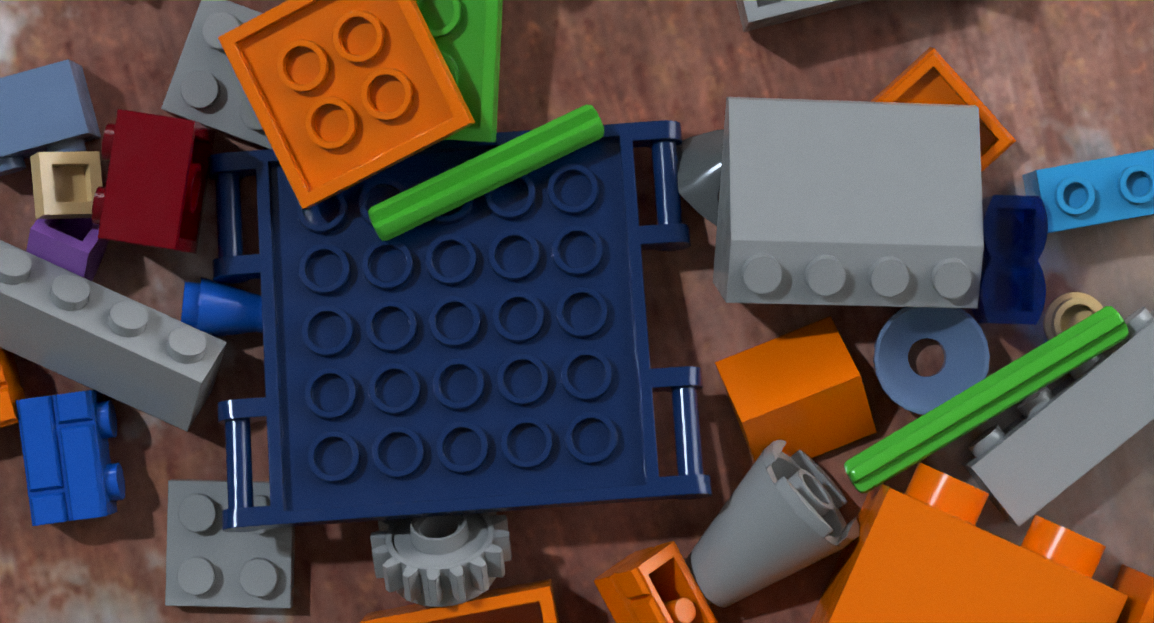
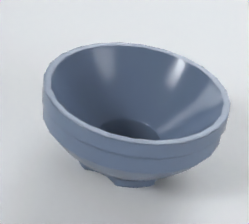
(963, 350)

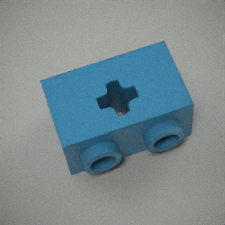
(1095, 190)

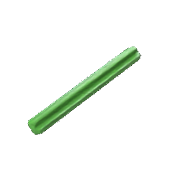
(986, 399)

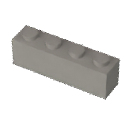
(105, 339)
(1068, 428)

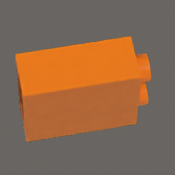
(932, 564)

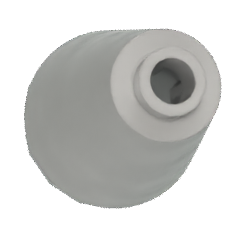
(770, 527)

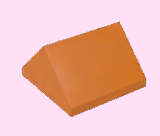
(798, 392)

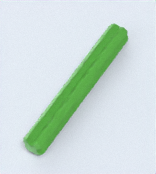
(486, 172)

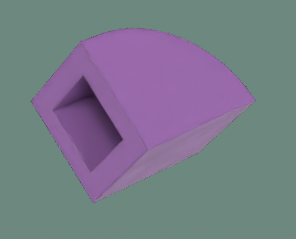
(68, 244)

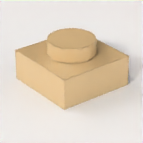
(65, 183)

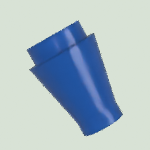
(221, 308)

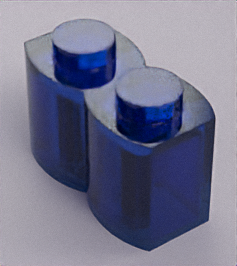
(1011, 276)

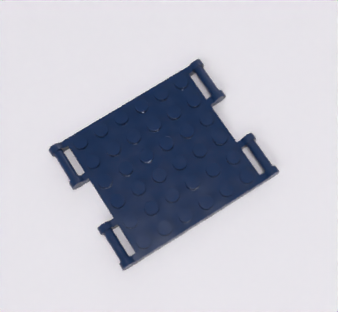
(465, 357)

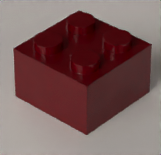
(153, 181)

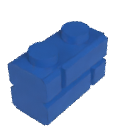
(69, 456)

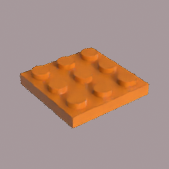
(344, 89)

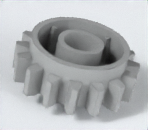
(441, 557)

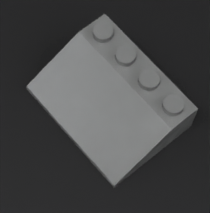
(850, 204)

